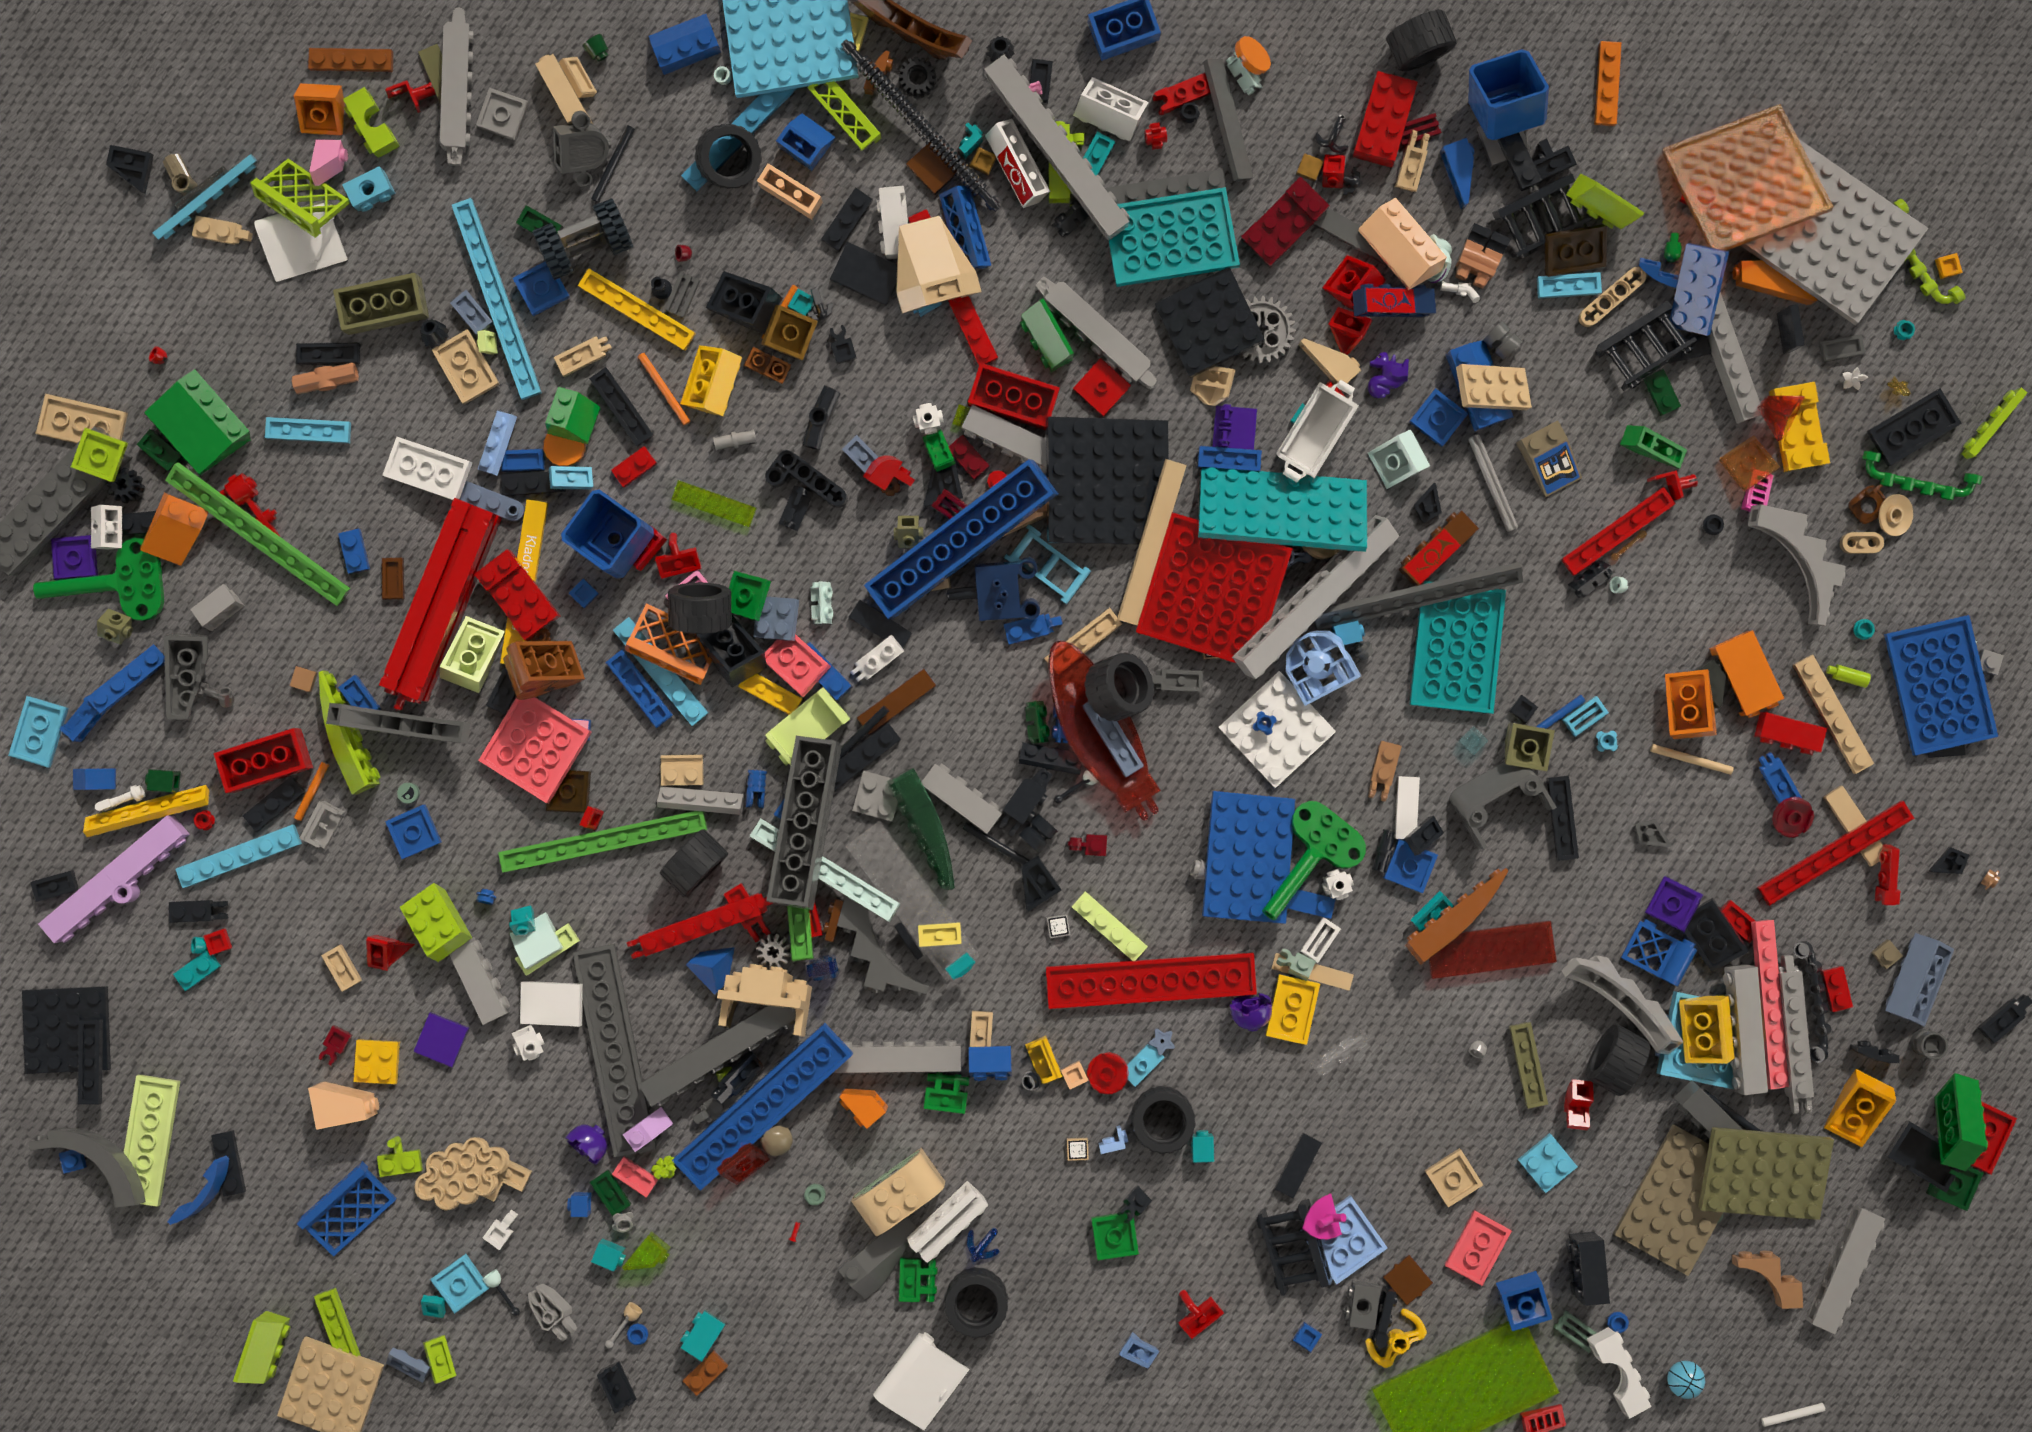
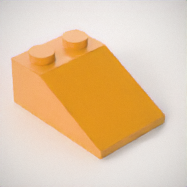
(1860, 1108)

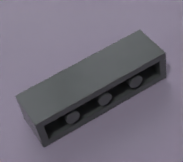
(1703, 1109)

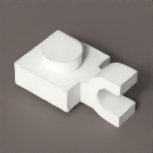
(500, 1231)

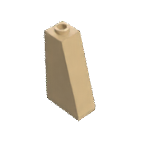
(559, 87)

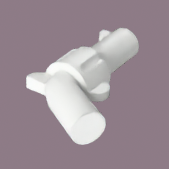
(1461, 289)

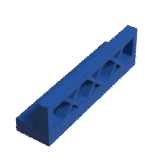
(968, 225)

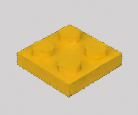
(376, 1061)

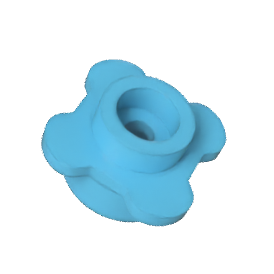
(1612, 744)

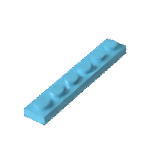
(213, 192)
(666, 680)
(238, 856)

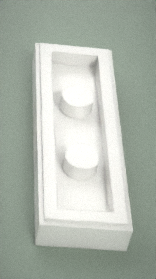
(1406, 806)

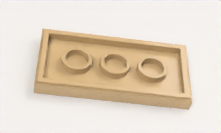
(67, 418)

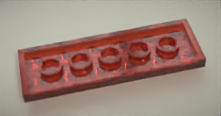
(1495, 950)

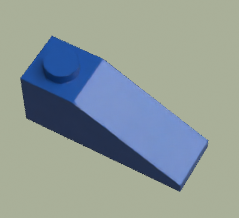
(1459, 164)
(833, 680)

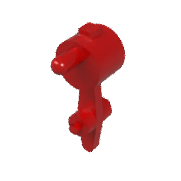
(242, 491)

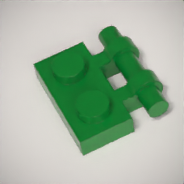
(946, 1099)
(910, 1280)

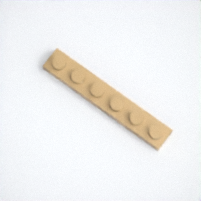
(1833, 714)

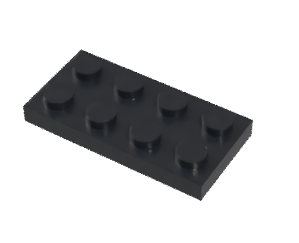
(1914, 427)

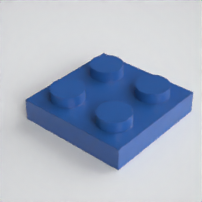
(540, 288)
(1438, 417)
(413, 831)
(1409, 869)

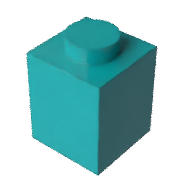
(1202, 1146)
(609, 1255)

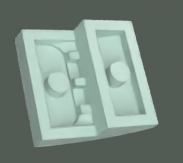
(537, 944)

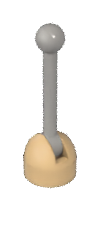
(631, 1313)

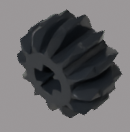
(131, 480)

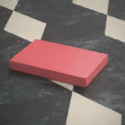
(796, 664)
(1478, 1248)

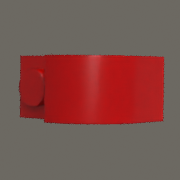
(884, 469)
(1577, 1102)

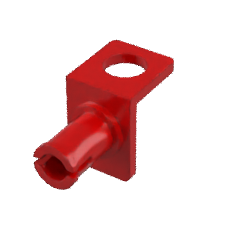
(416, 94)
(1676, 484)

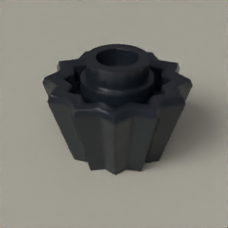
(999, 47)
(433, 333)

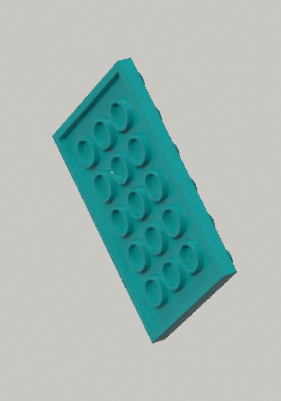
(1174, 238)
(1459, 652)

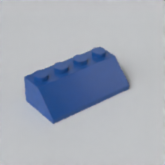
(1476, 354)

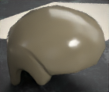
(777, 1140)

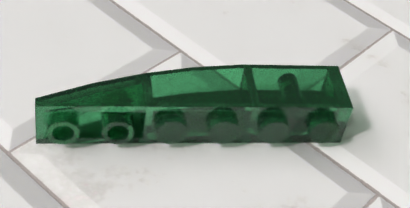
(923, 822)

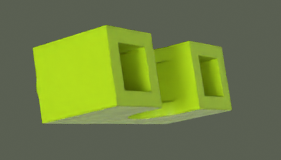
(361, 107)

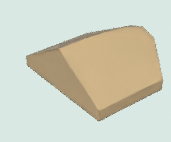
(1213, 385)

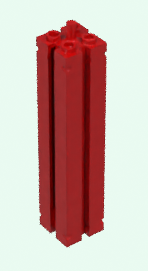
(439, 602)

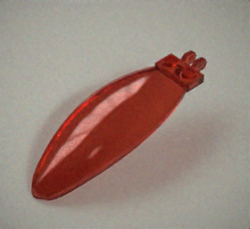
(1067, 682)

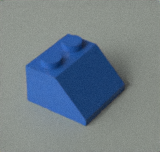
(1524, 1300)

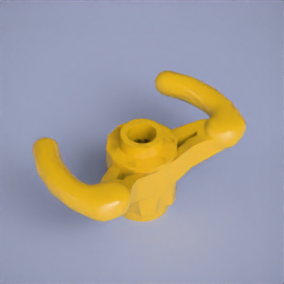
(1397, 1348)

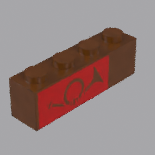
(1438, 548)

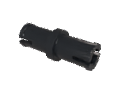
(1384, 850)

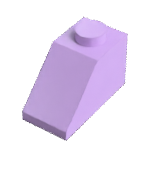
(647, 1129)

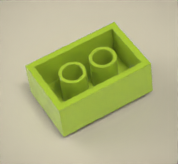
(435, 922)

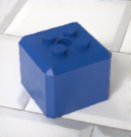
(1508, 94)
(594, 526)

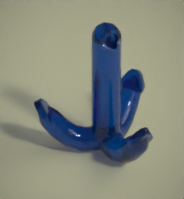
(977, 1253)

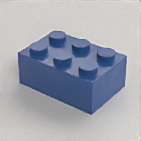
(1123, 27)

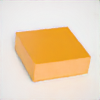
(1948, 266)

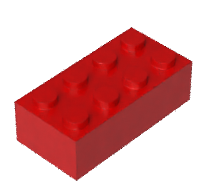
(1385, 119)
(1013, 396)
(263, 760)

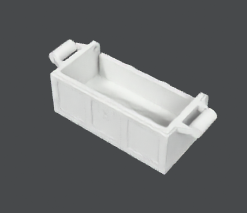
(1317, 430)

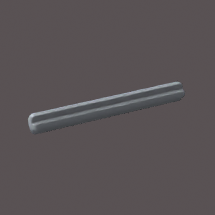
(1493, 482)

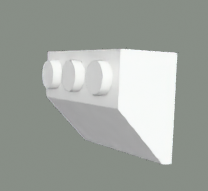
(1110, 109)

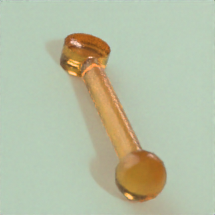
(1641, 534)

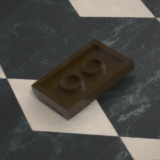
(1575, 250)

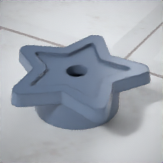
(1161, 1047)

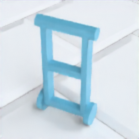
(1035, 534)

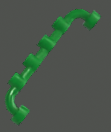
(1926, 487)

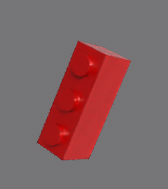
(1790, 733)

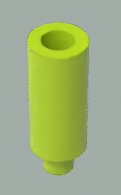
(1849, 675)

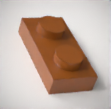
(705, 1372)

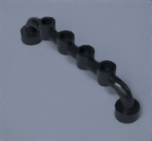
(1805, 950)

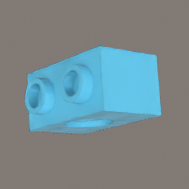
(358, 186)

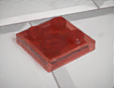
(743, 1163)

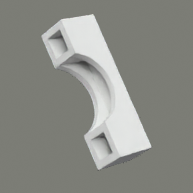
(1630, 1394)

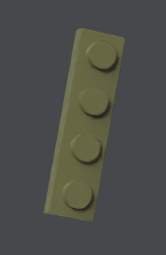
(1528, 1065)

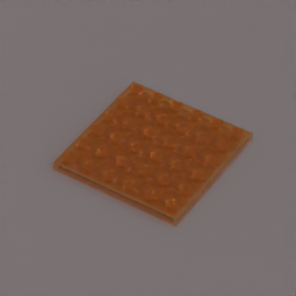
(1747, 179)

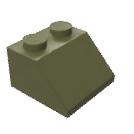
(1528, 746)

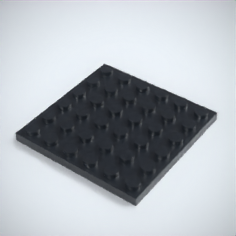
(1102, 477)

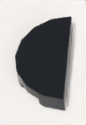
(909, 940)

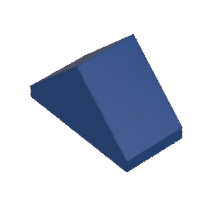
(94, 779)

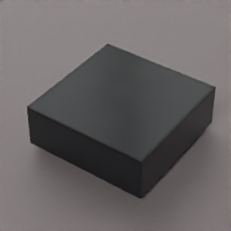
(1523, 709)

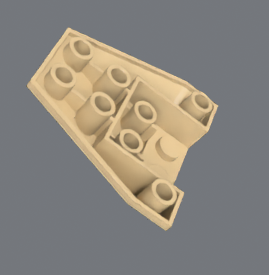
(931, 266)

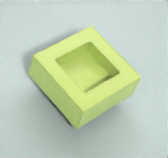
(487, 342)

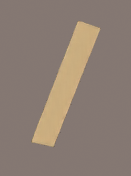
(1322, 974)

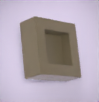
(1887, 954)

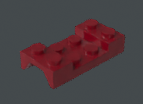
(1285, 221)

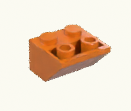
(864, 1104)

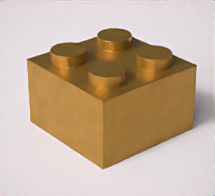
(789, 332)

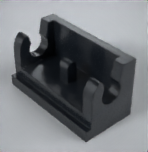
(616, 1386)

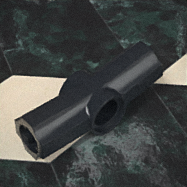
(816, 430)

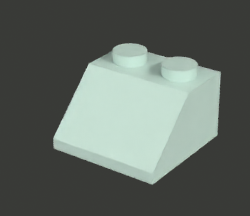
(1398, 459)

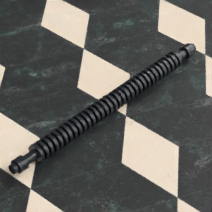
(898, 100)

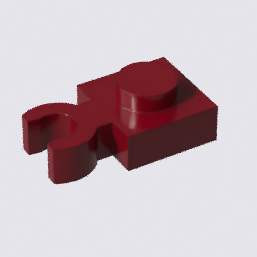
(335, 1042)

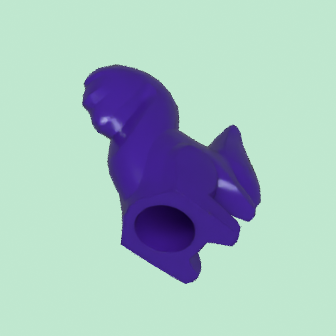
(1392, 376)

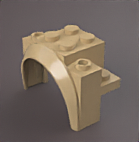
(767, 988)

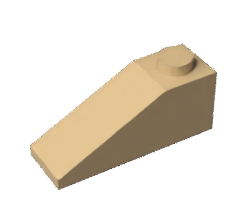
(1331, 362)

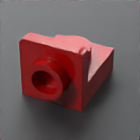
(1333, 171)

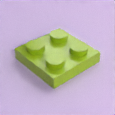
(99, 454)

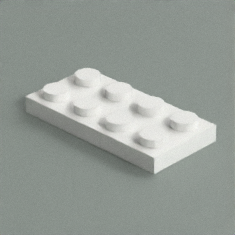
(427, 469)

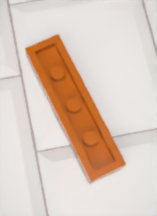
(1607, 83)

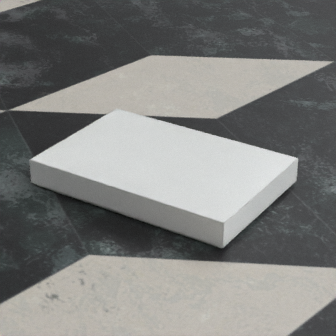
(551, 1003)

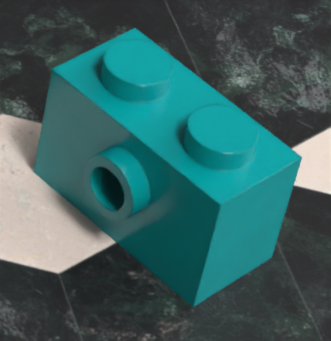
(703, 1334)

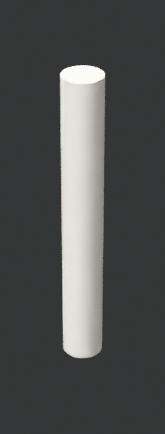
(1794, 1414)

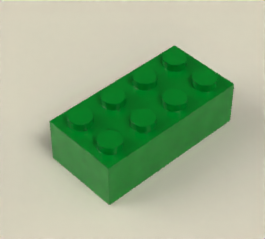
(1960, 1122)

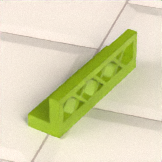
(852, 109)

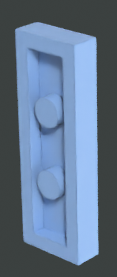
(497, 443)

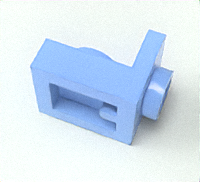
(1111, 1144)

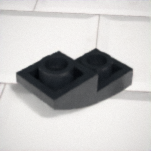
(1871, 1051)

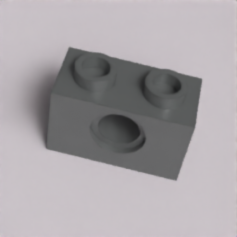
(1367, 1316)

